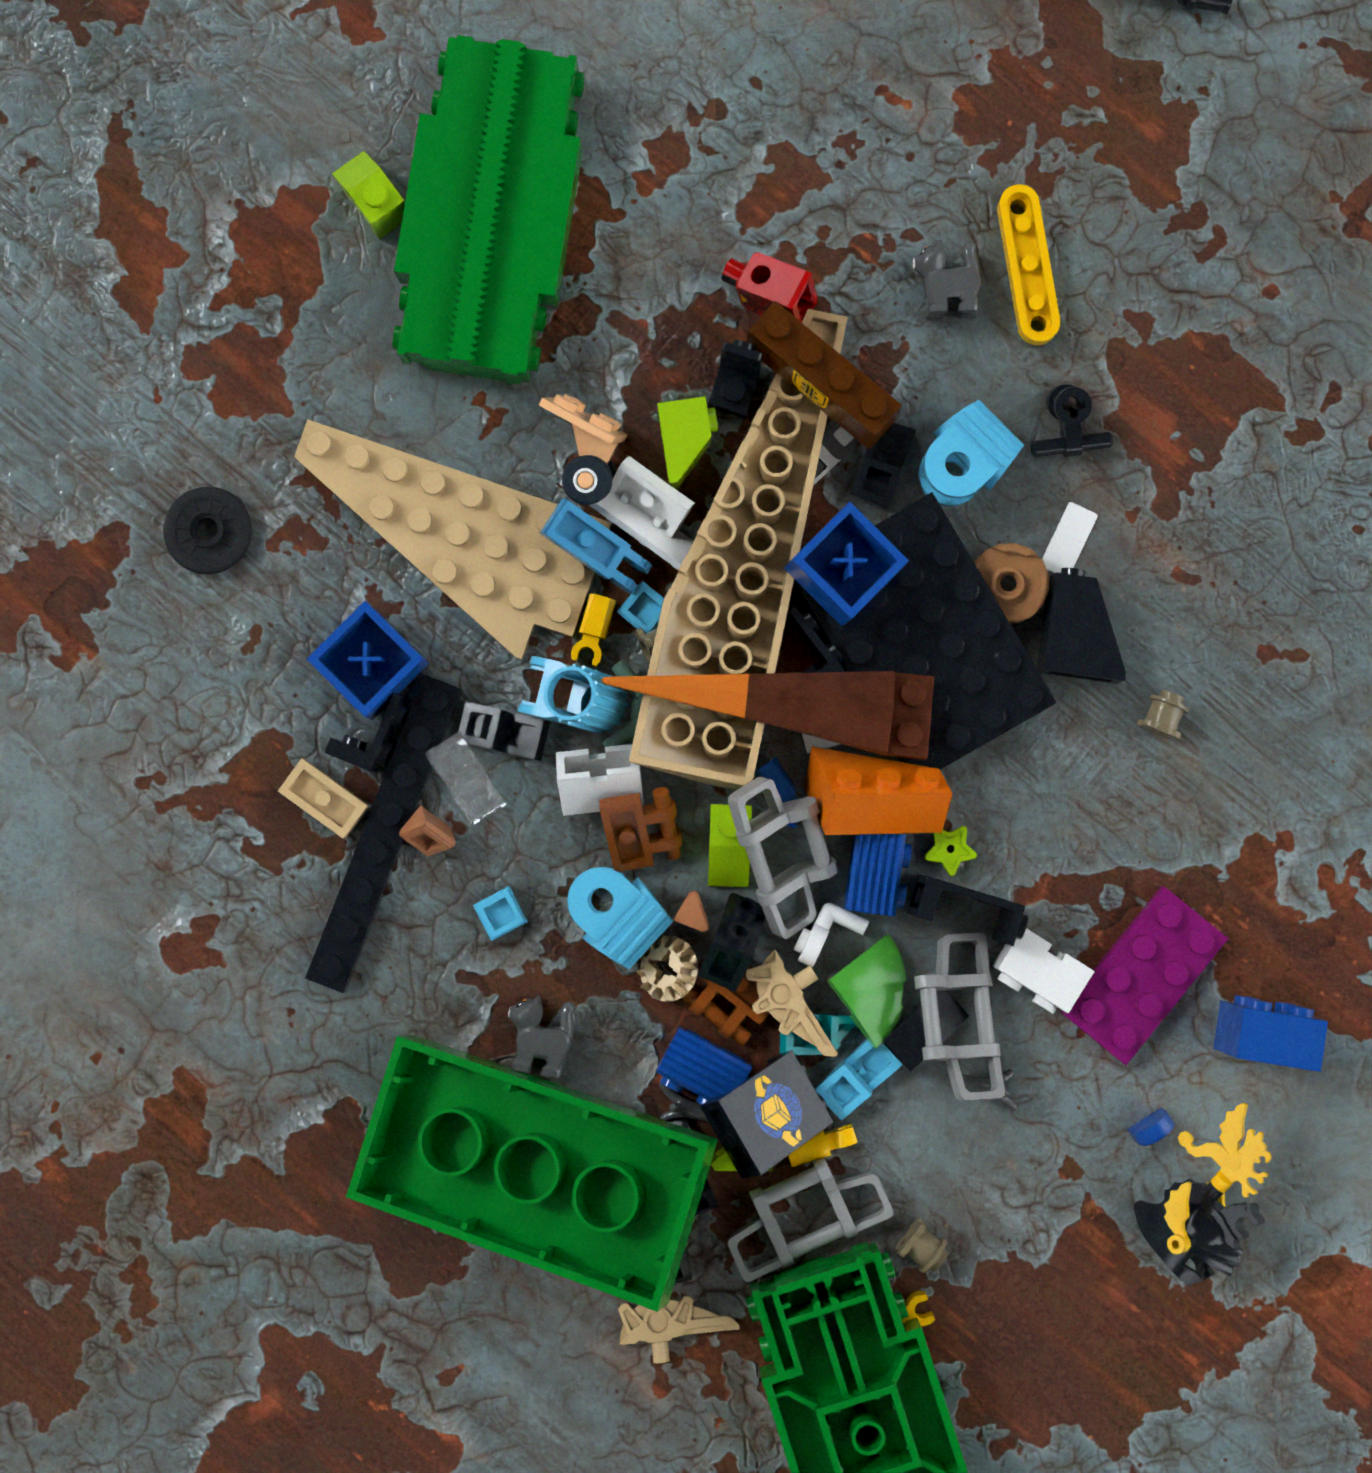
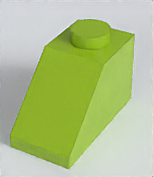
(371, 193)
(685, 435)
(727, 859)

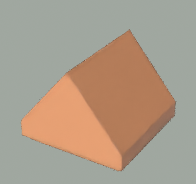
(427, 833)
(692, 912)

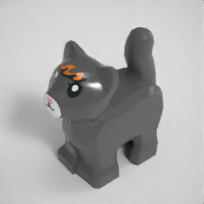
(952, 285)
(542, 1042)

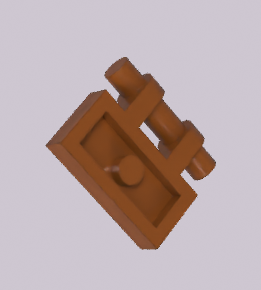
(627, 831)
(728, 1024)

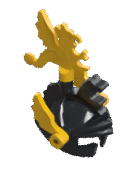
(1194, 1215)

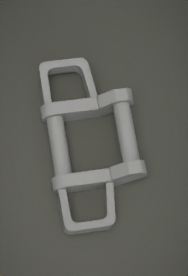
(796, 877)
(980, 985)
(788, 1252)

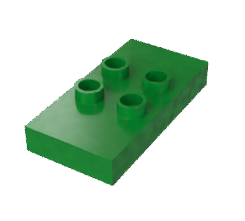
(533, 1170)

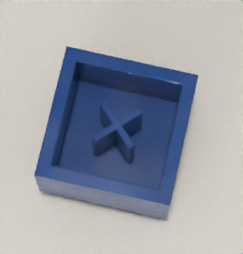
(846, 564)
(367, 660)
(1275, 1036)

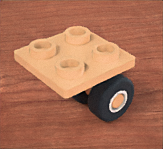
(590, 475)

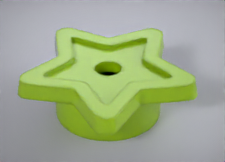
(961, 852)

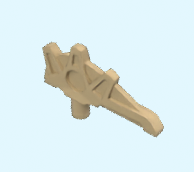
(783, 998)
(671, 1321)

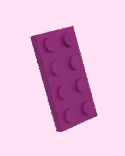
(1145, 974)

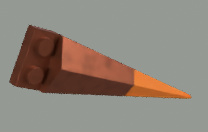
(857, 709)

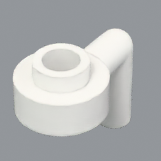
(811, 942)

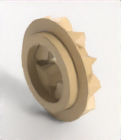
(683, 962)

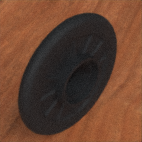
(183, 522)

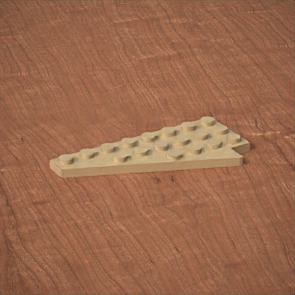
(460, 532)

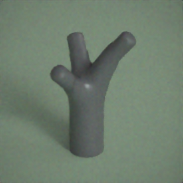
(979, 1084)
(681, 1107)

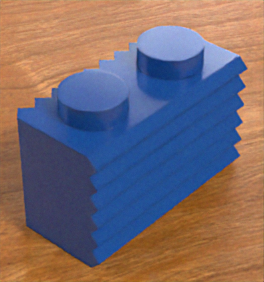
(876, 873)
(700, 1066)

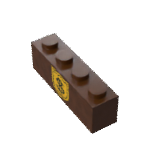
(823, 375)

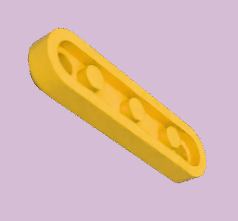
(1028, 264)

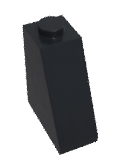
(1078, 631)

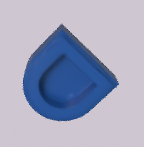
(1152, 1128)

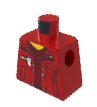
(769, 281)

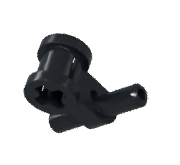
(1071, 439)

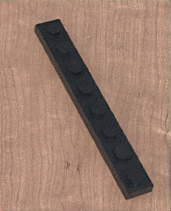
(380, 838)

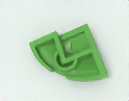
(873, 989)

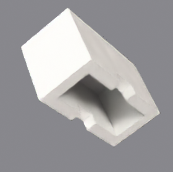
(592, 777)
(1052, 978)

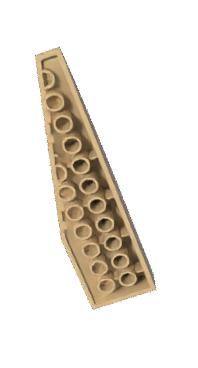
(733, 586)

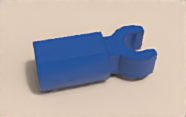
(785, 786)

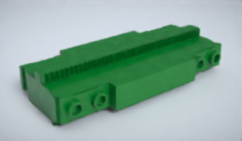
(488, 210)
(846, 1374)

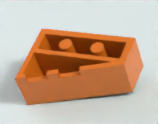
(875, 794)

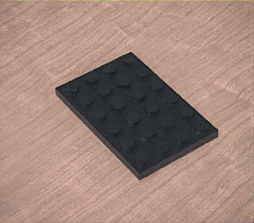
(943, 625)

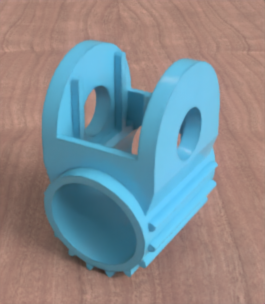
(977, 445)
(601, 714)
(628, 925)

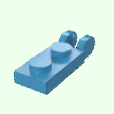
(593, 544)

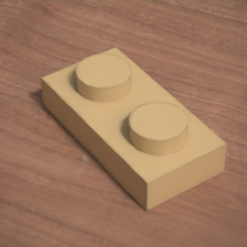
(323, 798)

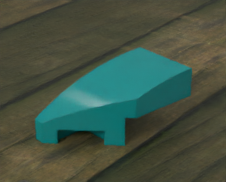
(835, 1027)

